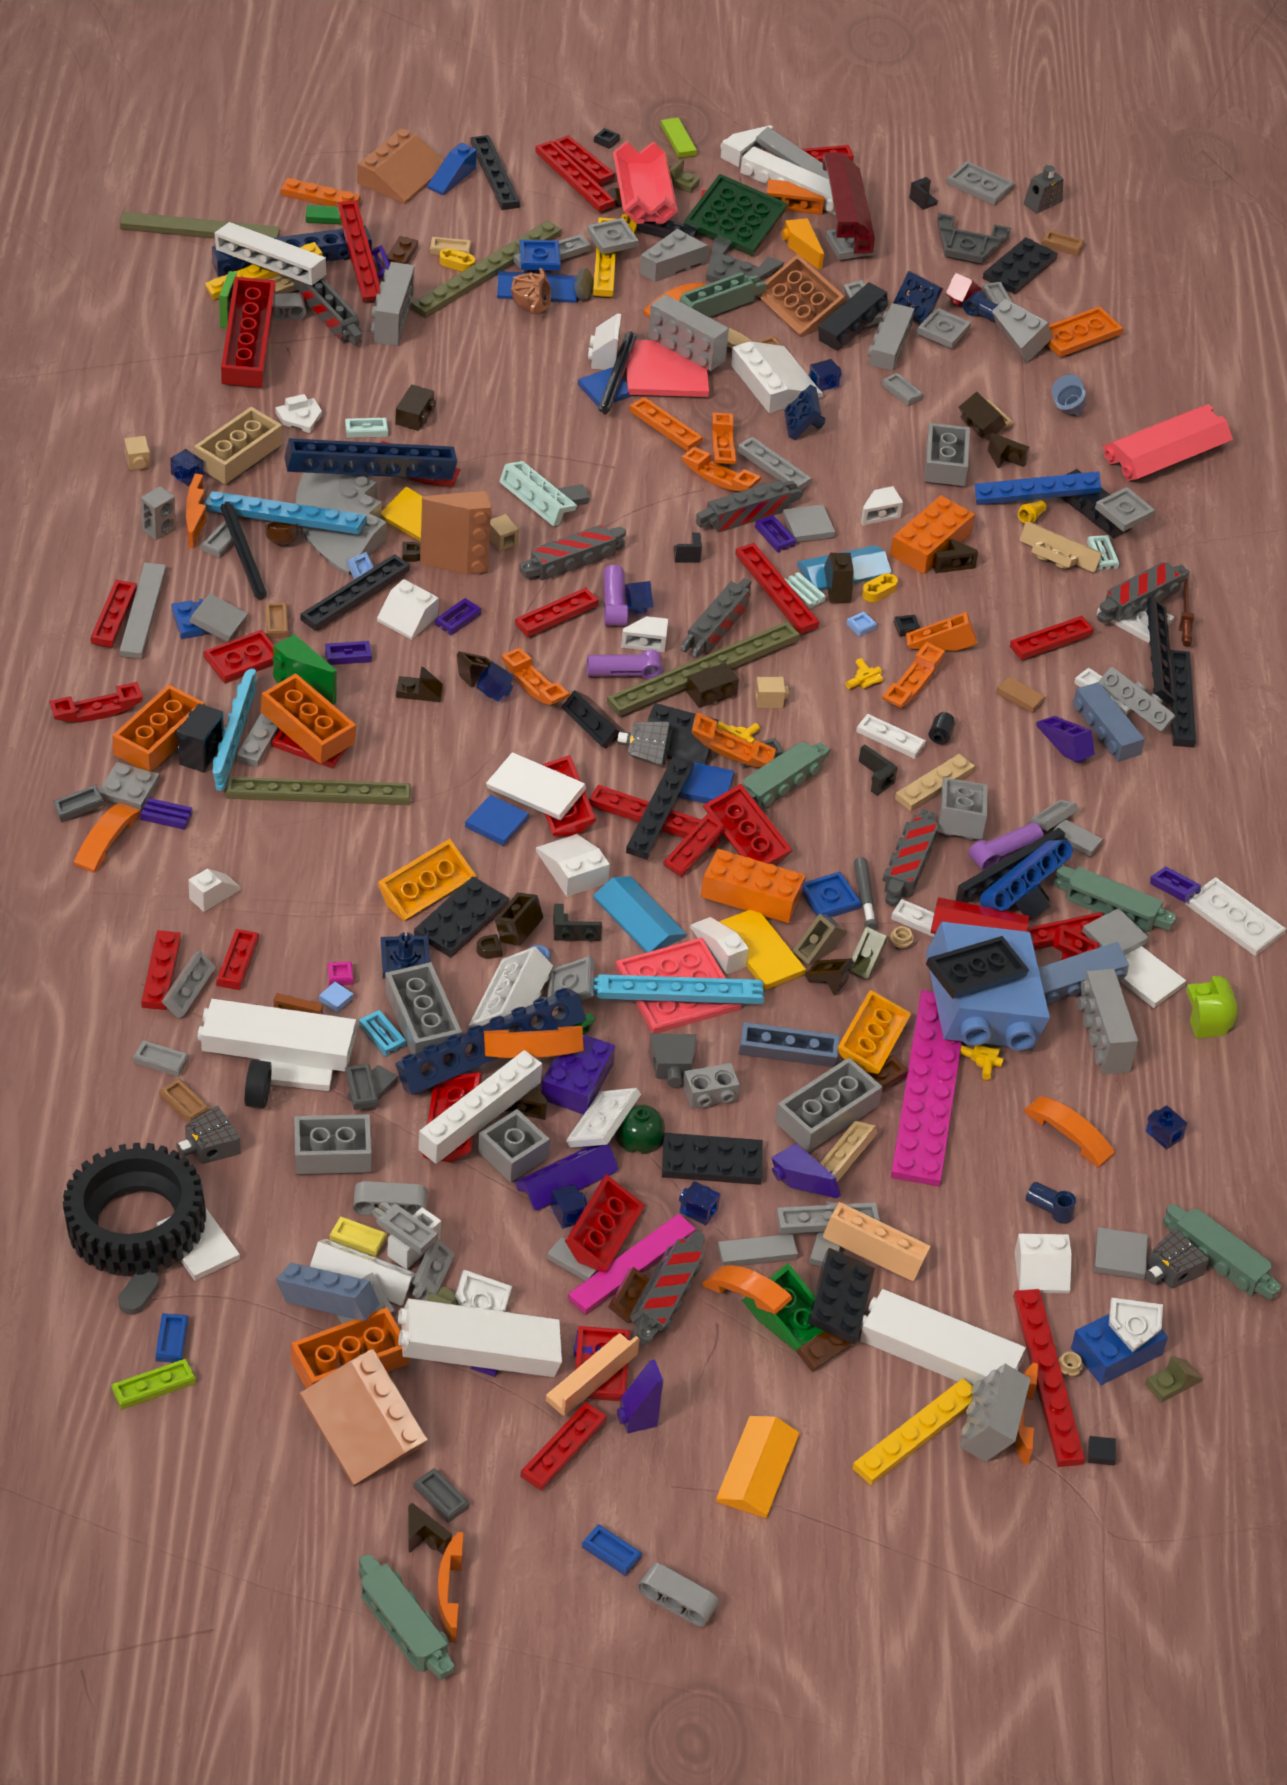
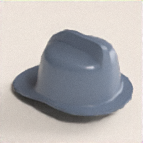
(1069, 394)

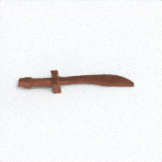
(1186, 618)

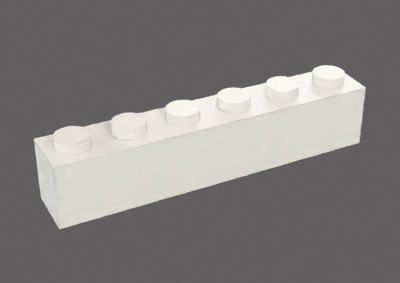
(766, 166)
(270, 253)
(480, 1106)

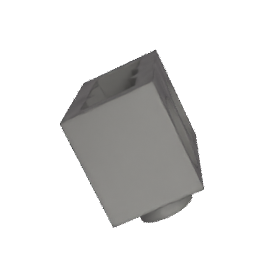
(158, 513)
(711, 1085)

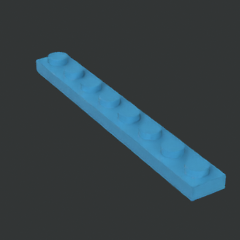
(288, 512)

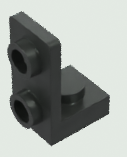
(883, 770)
(574, 930)

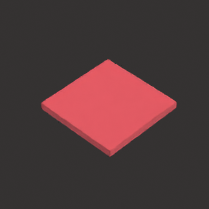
(663, 372)
(678, 960)

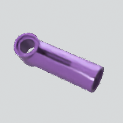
(615, 599)
(645, 665)
(989, 853)

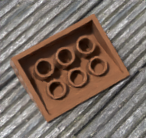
(399, 166)
(801, 296)
(456, 531)
(363, 1417)

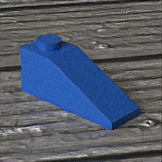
(455, 167)

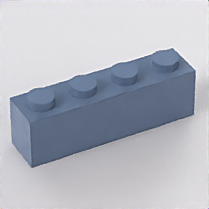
(1108, 721)
(1066, 975)
(788, 1044)
(328, 1291)

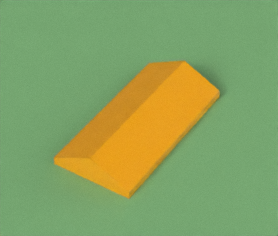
(425, 880)
(873, 1032)
(758, 1465)

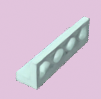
(534, 490)

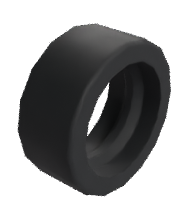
(258, 1084)

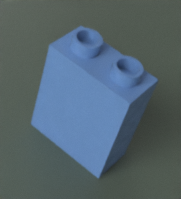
(999, 1015)

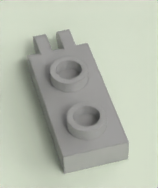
(405, 1227)
(432, 1270)

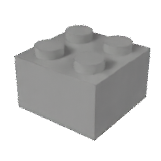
(513, 1145)

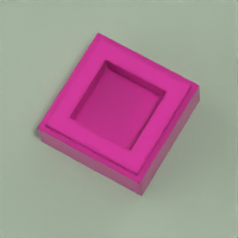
(340, 973)

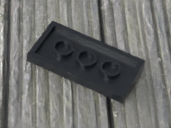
(1020, 265)
(462, 916)
(977, 967)
(712, 1158)
(841, 1295)

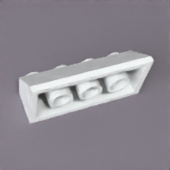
(513, 986)

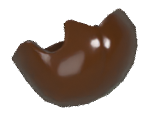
(281, 533)

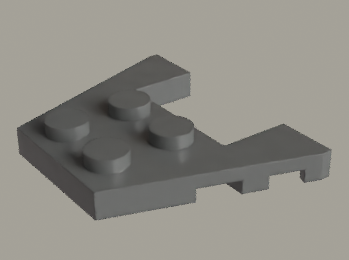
(967, 244)
(725, 265)

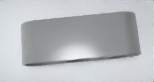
(289, 306)
(370, 1194)
(678, 1594)

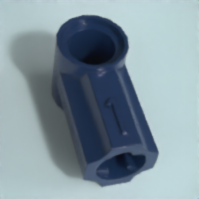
(980, 305)
(1060, 1203)

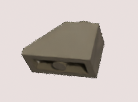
(819, 939)

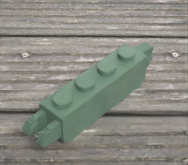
(724, 294)
(785, 772)
(1106, 895)
(1225, 1251)
(404, 1619)

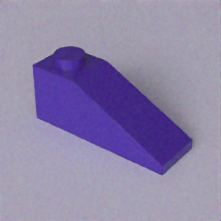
(1069, 738)
(803, 1172)
(642, 1400)

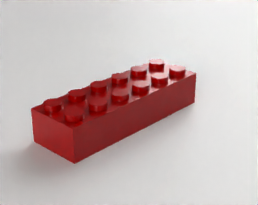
(248, 332)

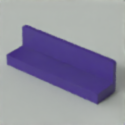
(577, 1168)

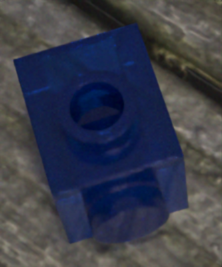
(825, 374)
(185, 465)
(639, 596)
(495, 682)
(1166, 1126)
(699, 1202)
(567, 1205)

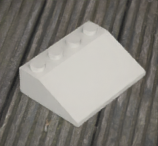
(770, 374)

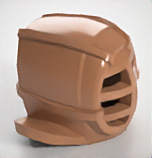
(529, 291)

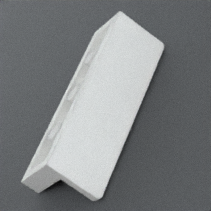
(350, 1262)

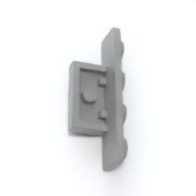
(1137, 699)

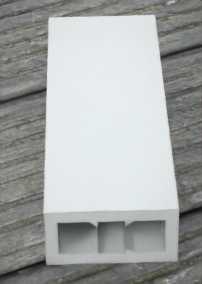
(277, 1034)
(480, 1337)
(936, 1339)

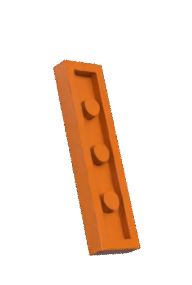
(316, 193)
(666, 424)

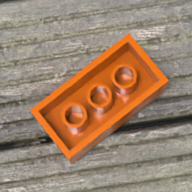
(931, 533)
(308, 718)
(152, 731)
(752, 885)
(332, 1348)

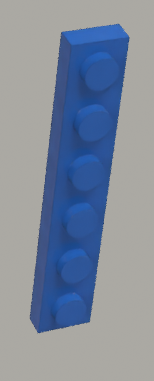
(1038, 488)

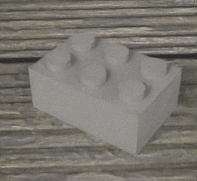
(946, 454)
(332, 1144)
(994, 1412)

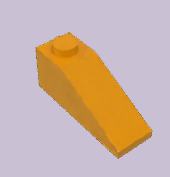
(803, 241)

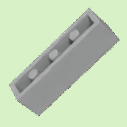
(891, 336)

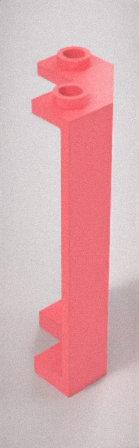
(645, 183)
(1168, 442)

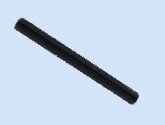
(617, 372)
(243, 550)

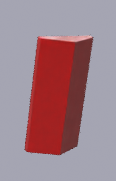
(580, 815)
(748, 826)
(971, 914)
(447, 1094)
(603, 1225)

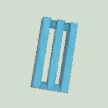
(367, 1023)

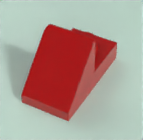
(1071, 942)

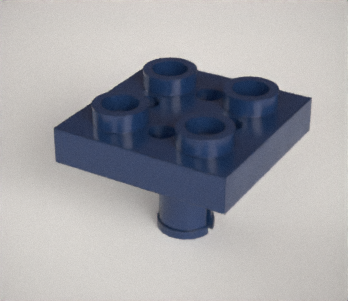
(923, 300)
(803, 413)
(403, 951)

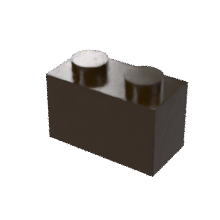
(415, 407)
(981, 416)
(712, 685)
(519, 918)

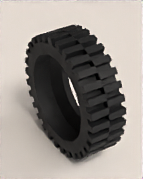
(128, 1172)

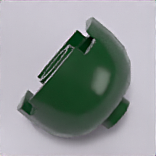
(641, 1130)

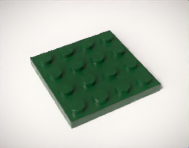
(736, 214)

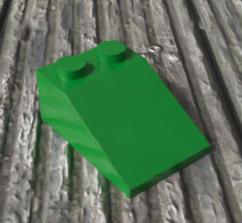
(296, 657)
(791, 1321)

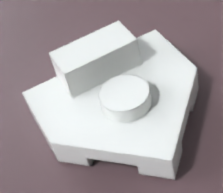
(299, 412)
(482, 1292)
(1135, 1321)

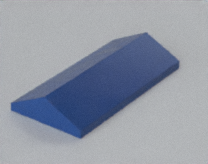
(561, 286)

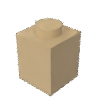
(137, 453)
(503, 533)
(770, 692)

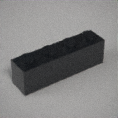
(853, 316)
(1086, 505)

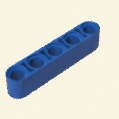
(1026, 875)

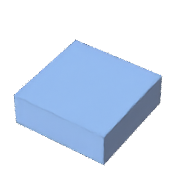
(359, 564)
(861, 624)
(336, 997)

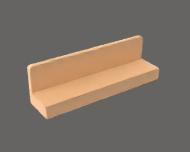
(876, 1241)
(592, 1374)

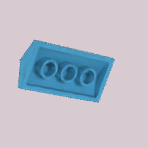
(867, 564)
(638, 914)

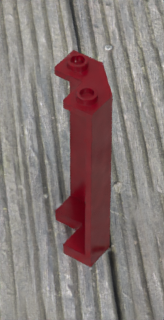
(849, 202)

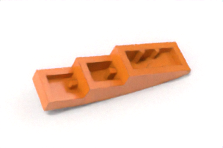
(195, 510)

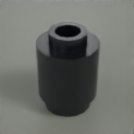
(942, 728)

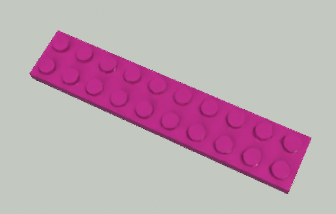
(926, 1099)

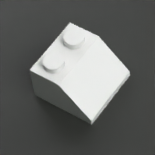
(605, 344)
(408, 609)
(1043, 1262)

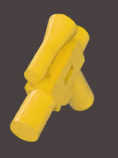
(865, 676)
(741, 732)
(984, 1058)

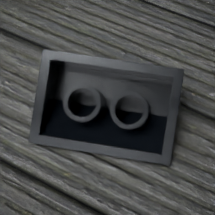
(682, 742)

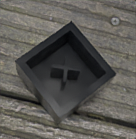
(200, 737)

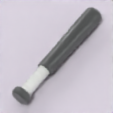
(864, 886)

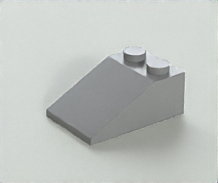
(962, 808)

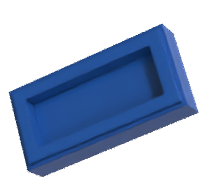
(171, 1338)
(611, 1550)

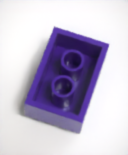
(577, 1077)

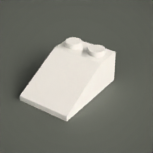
(575, 864)

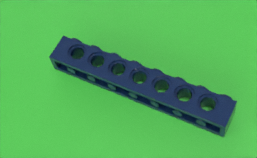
(330, 242)
(370, 459)
(410, 1066)

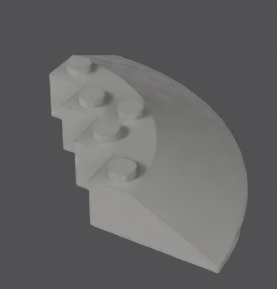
(345, 494)

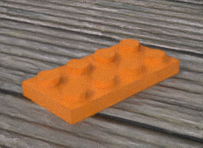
(1082, 331)

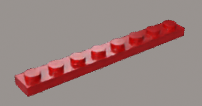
(1050, 1381)

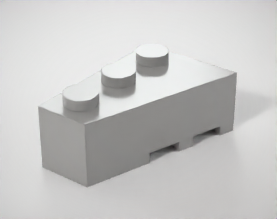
(672, 254)
(1022, 328)

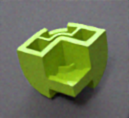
(1213, 1007)

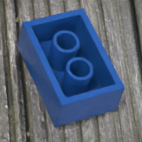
(1108, 1355)

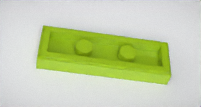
(678, 137)
(153, 1384)

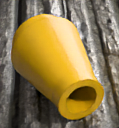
(1031, 511)

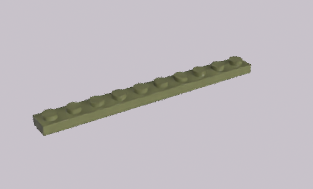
(480, 272)
(676, 679)

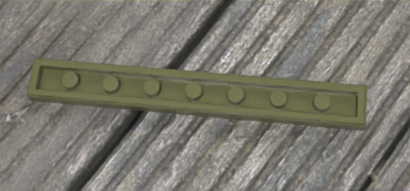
(185, 225)
(318, 790)

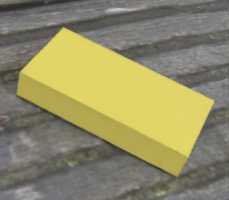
(358, 1236)

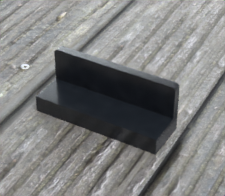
(591, 718)

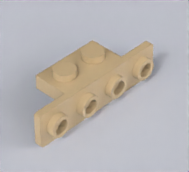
(1059, 549)

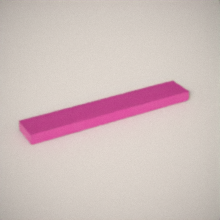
(640, 1256)

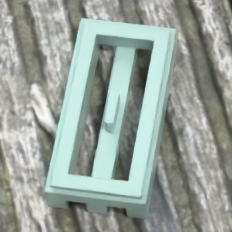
(366, 427)
(1113, 558)
(806, 589)

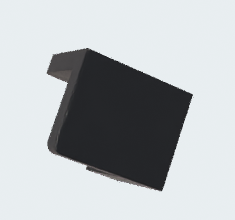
(920, 193)
(689, 552)
(1034, 902)

